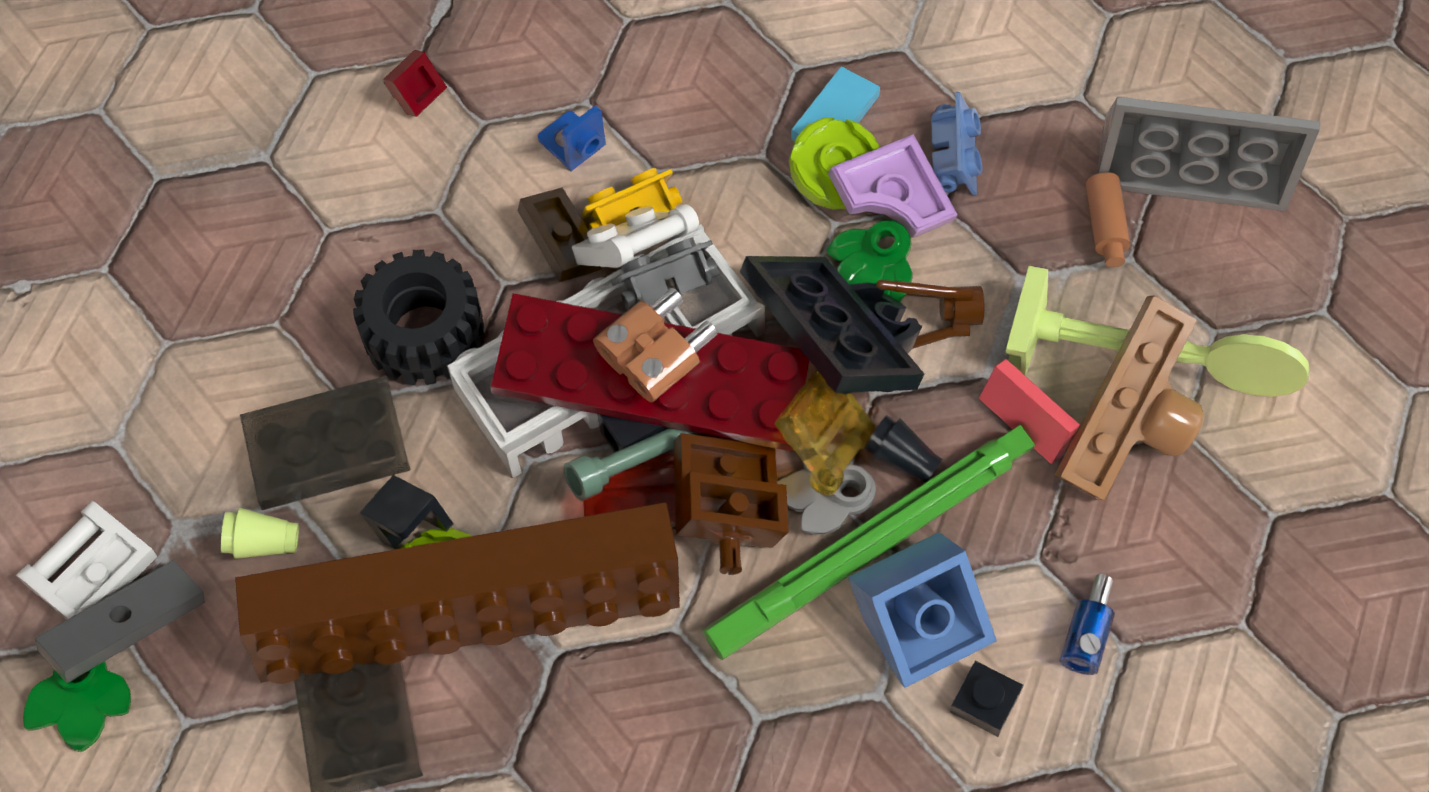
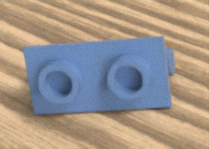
(956, 129)

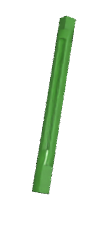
(865, 543)

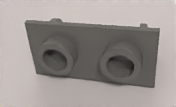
(684, 265)

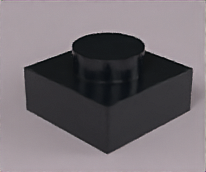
(986, 698)

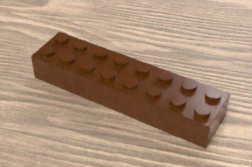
(458, 593)

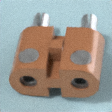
(650, 351)

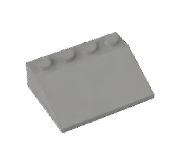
(1205, 152)

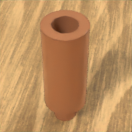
(1108, 217)

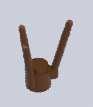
(959, 305)

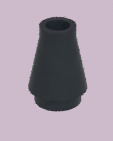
(901, 449)

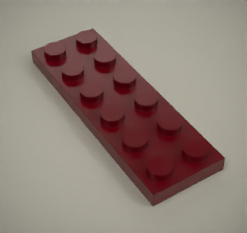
(729, 395)

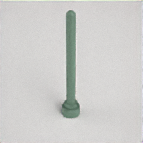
(589, 475)

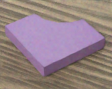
(897, 184)

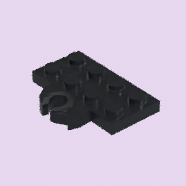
(841, 328)

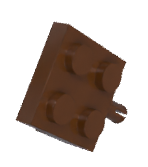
(728, 495)

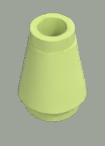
(257, 534)

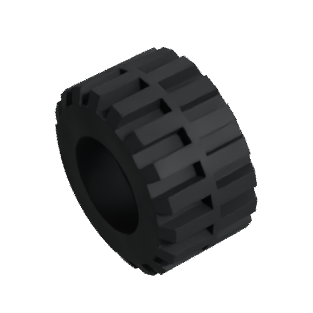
(409, 285)

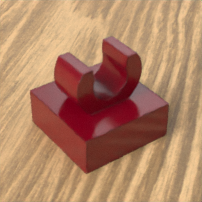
(415, 83)

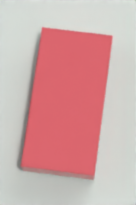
(1024, 404)

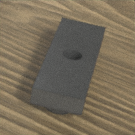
(119, 621)

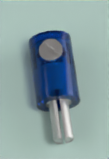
(1089, 630)

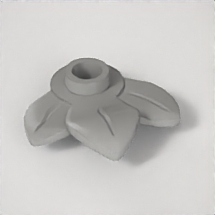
(828, 512)

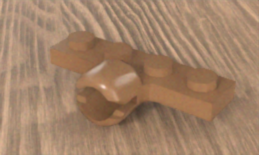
(1135, 403)

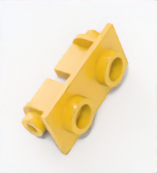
(648, 190)

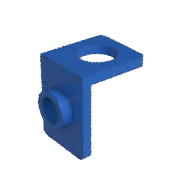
(580, 137)

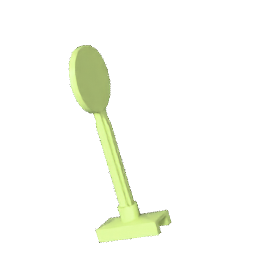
(1239, 361)

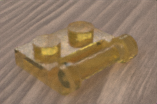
(812, 423)

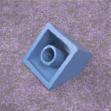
(923, 608)

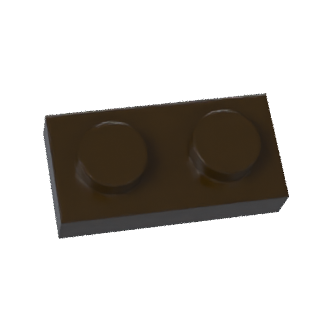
(556, 229)

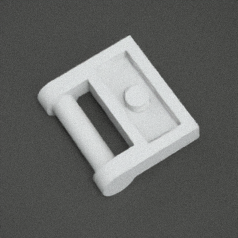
(617, 244)
(97, 573)

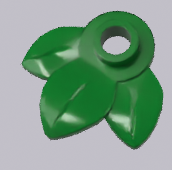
(866, 262)
(77, 707)

